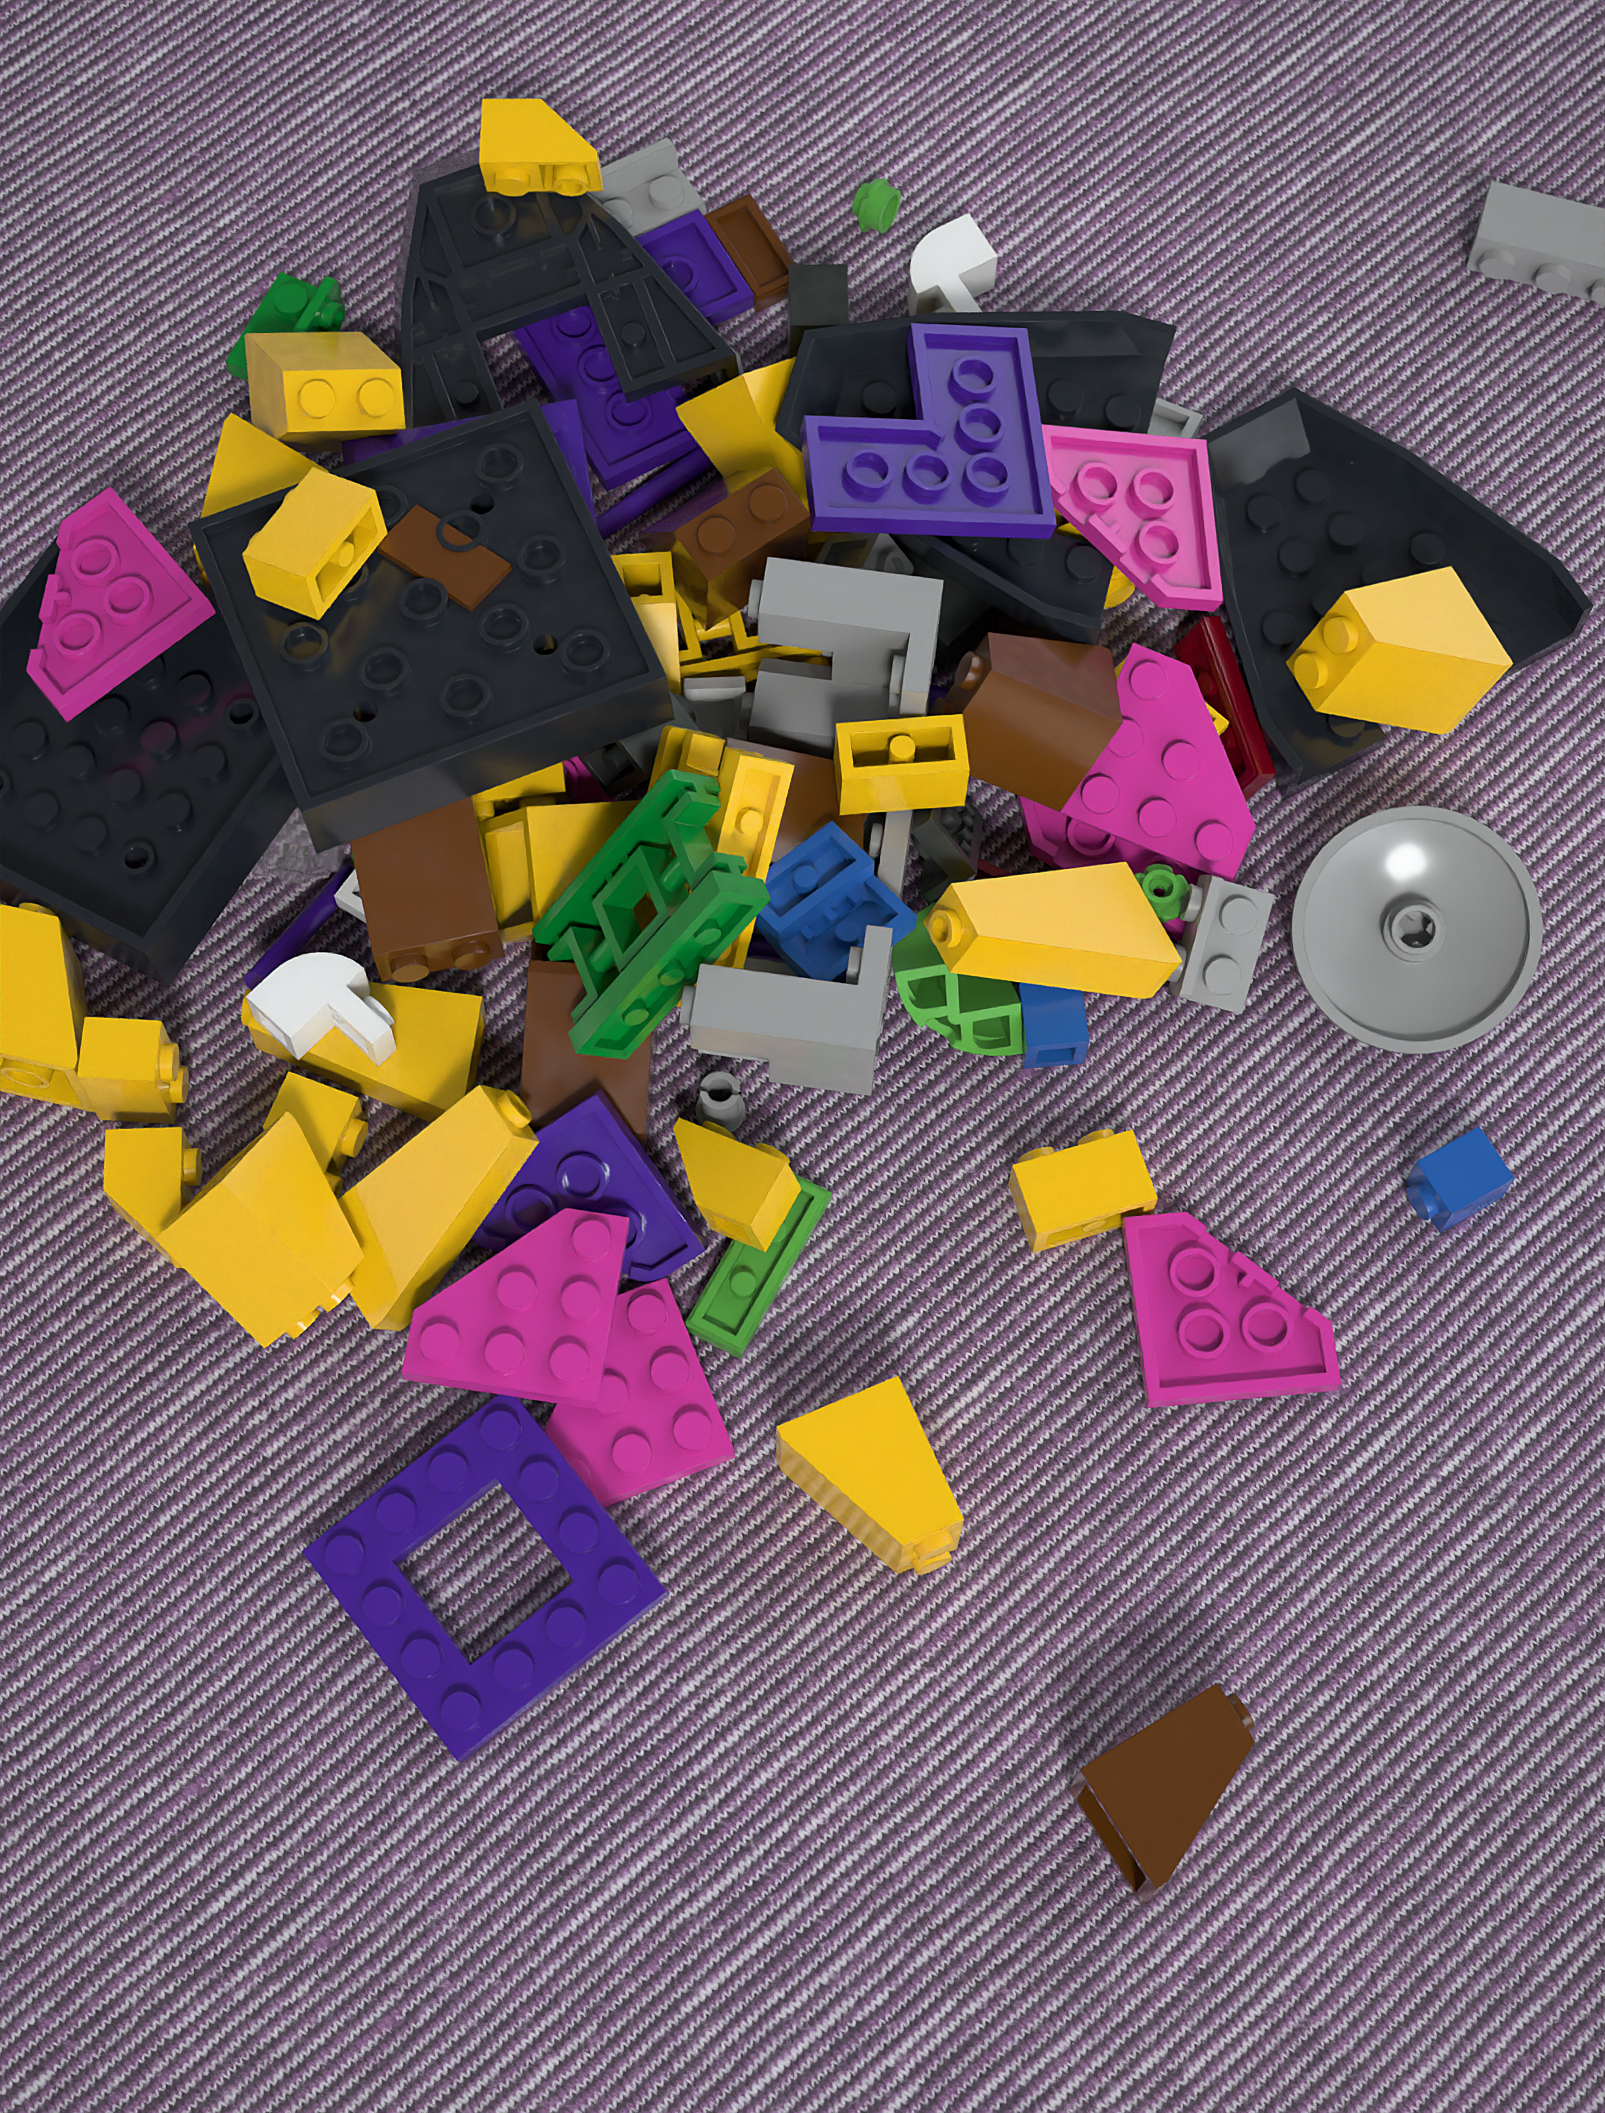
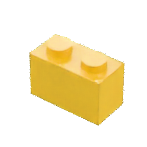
(315, 543)
(901, 764)
(131, 1070)
(1081, 1188)

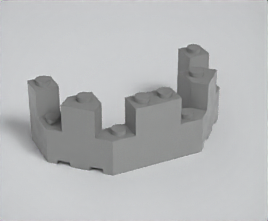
(882, 664)

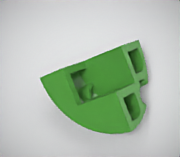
(968, 1010)

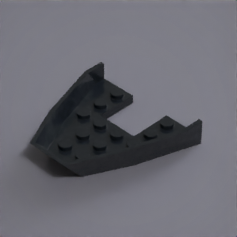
(501, 262)
(1088, 374)
(1333, 507)

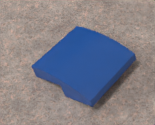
(823, 902)

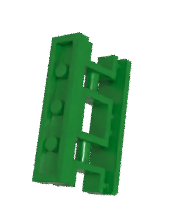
(683, 935)

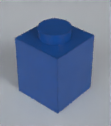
(1052, 1026)
(1458, 1180)

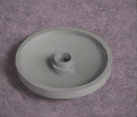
(1416, 930)

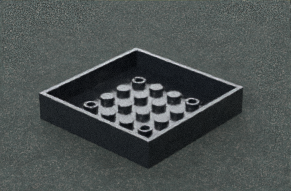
(451, 688)
(134, 779)

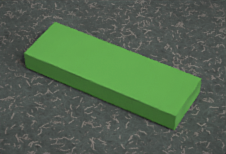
(751, 1279)

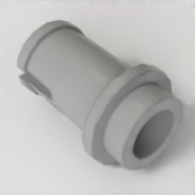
(720, 1101)

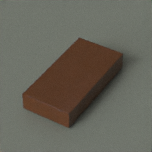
(753, 249)
(465, 575)

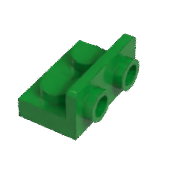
(291, 308)

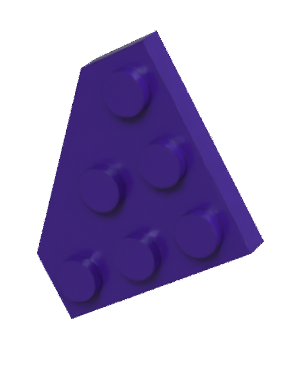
(597, 1166)

